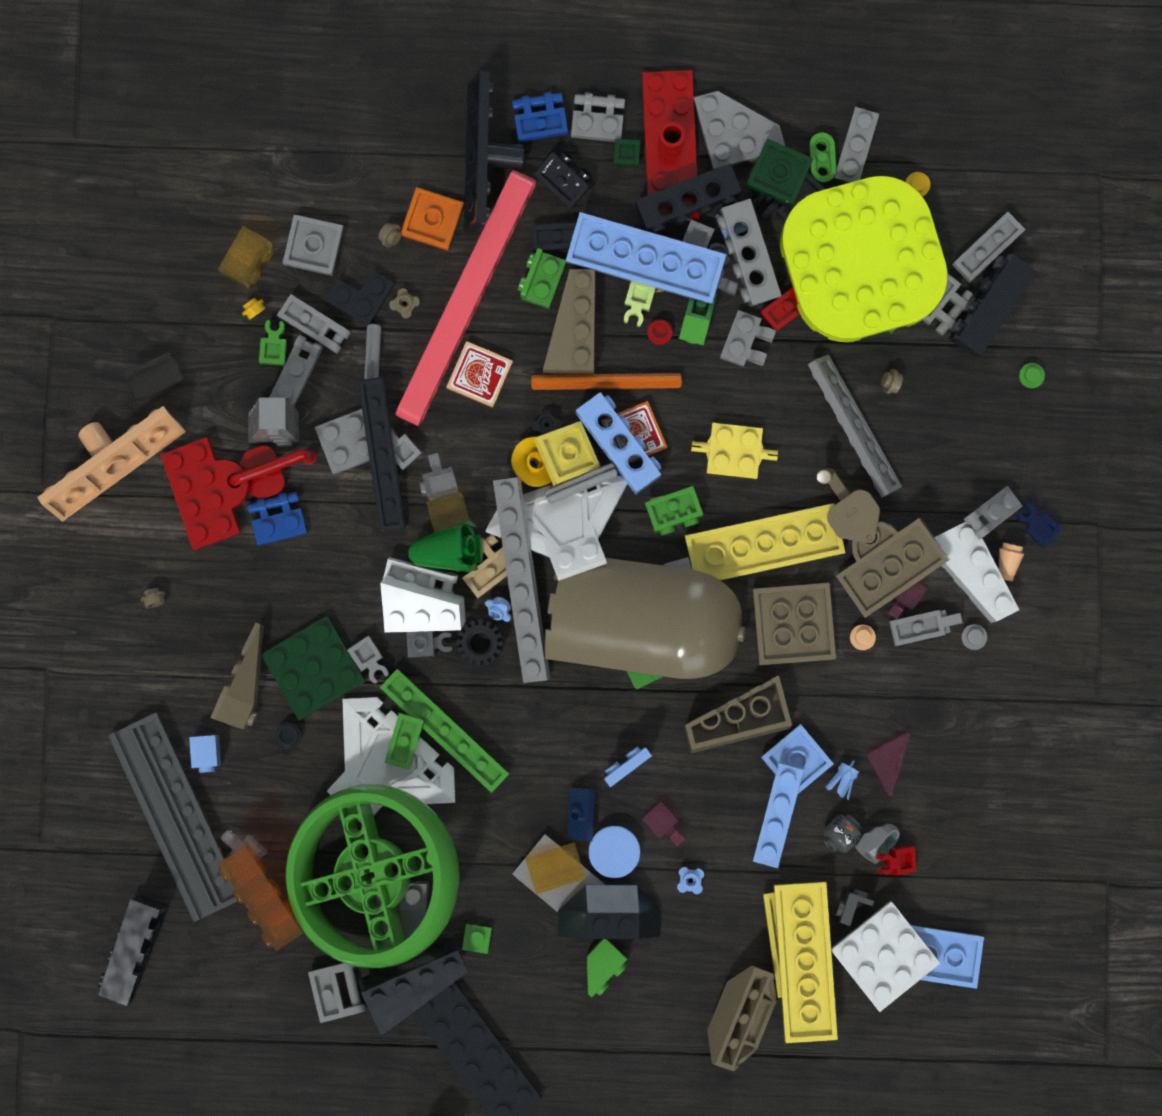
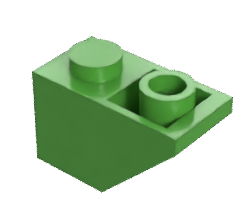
(602, 963)

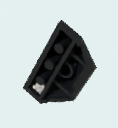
(609, 914)

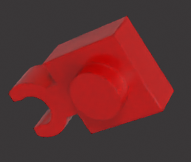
(899, 861)

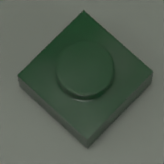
(626, 153)

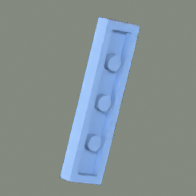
(778, 814)

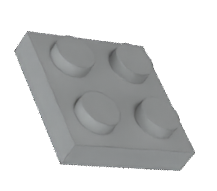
(313, 245)
(344, 442)

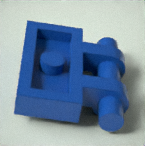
(541, 123)
(278, 526)

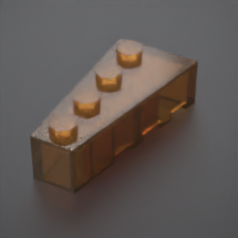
(260, 897)

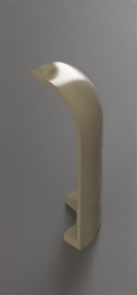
(645, 620)

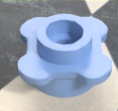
(499, 609)
(695, 886)

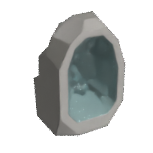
(878, 842)

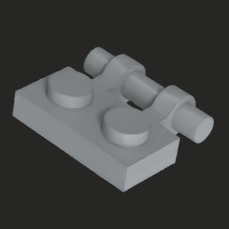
(597, 125)
(959, 302)

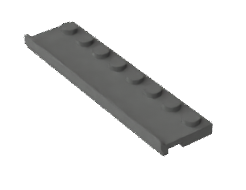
(174, 815)

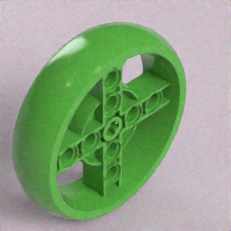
(306, 892)

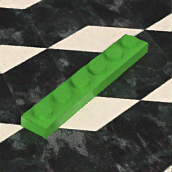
(445, 730)

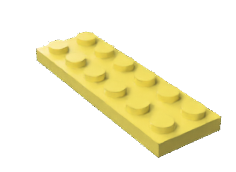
(764, 544)
(805, 962)

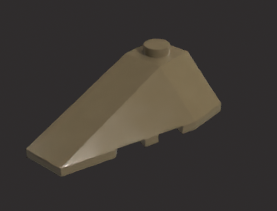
(239, 700)

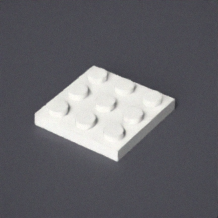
(885, 956)

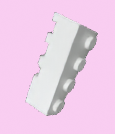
(976, 572)

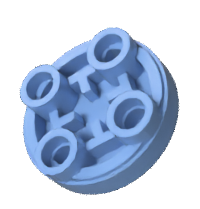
(614, 851)

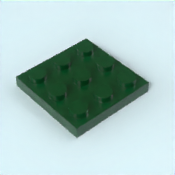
(313, 668)

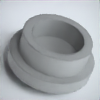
(974, 637)

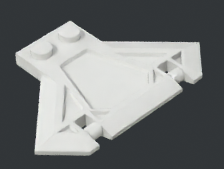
(569, 527)
(367, 749)

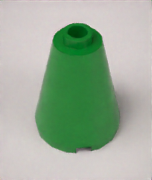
(449, 548)

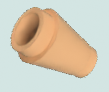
(1009, 560)

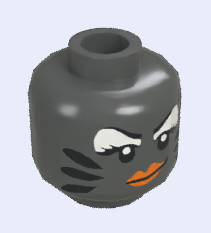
(842, 833)

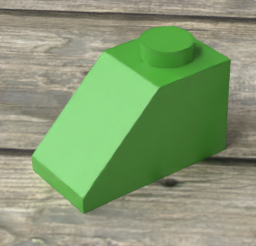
(696, 321)

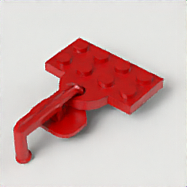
(206, 491)

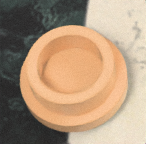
(862, 637)

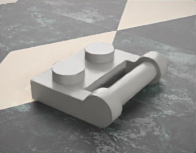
(328, 993)

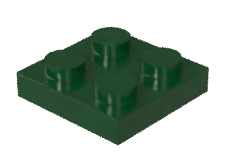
(779, 172)

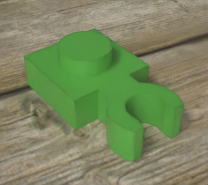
(273, 349)

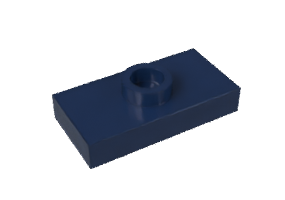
(580, 814)

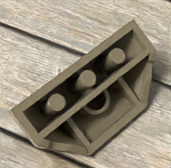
(741, 1017)

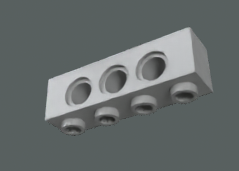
(744, 213)

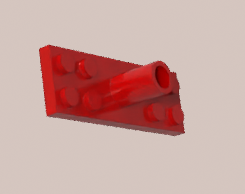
(669, 115)

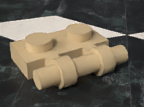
(489, 572)

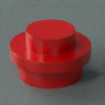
(659, 332)

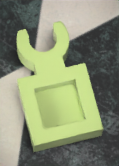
(639, 299)

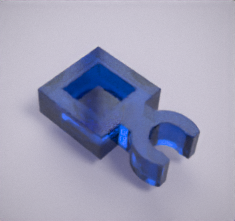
(1041, 528)

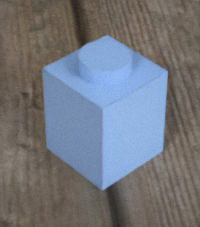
(205, 752)

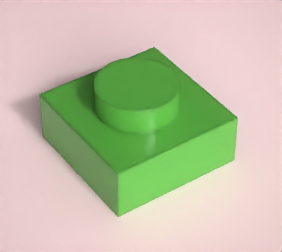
(477, 938)

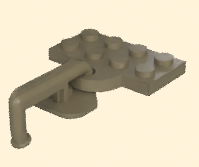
(891, 562)

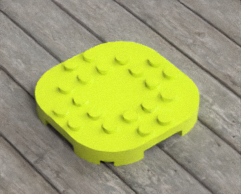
(863, 258)

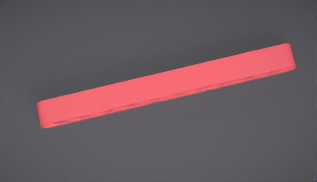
(465, 298)

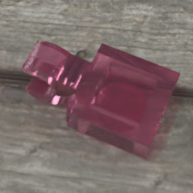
(907, 599)
(662, 822)

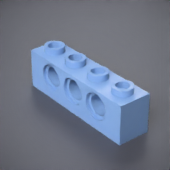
(604, 406)

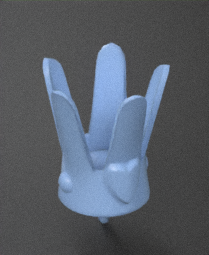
(848, 775)

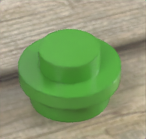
(1031, 375)

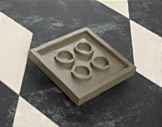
(794, 624)

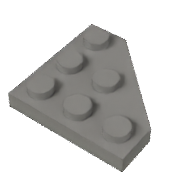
(732, 130)

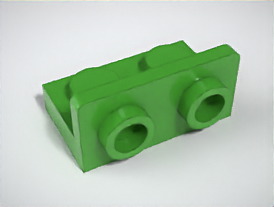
(542, 278)
(674, 510)

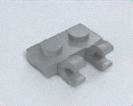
(741, 337)

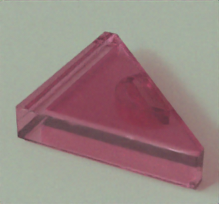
(888, 761)

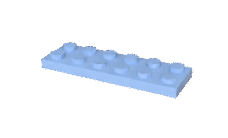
(645, 258)

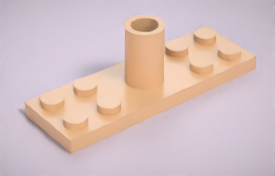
(109, 461)

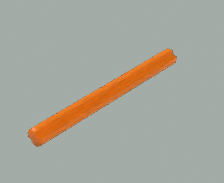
(606, 381)

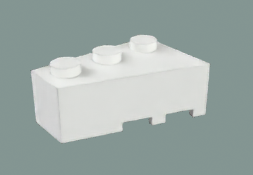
(418, 608)

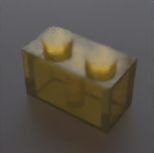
(246, 257)

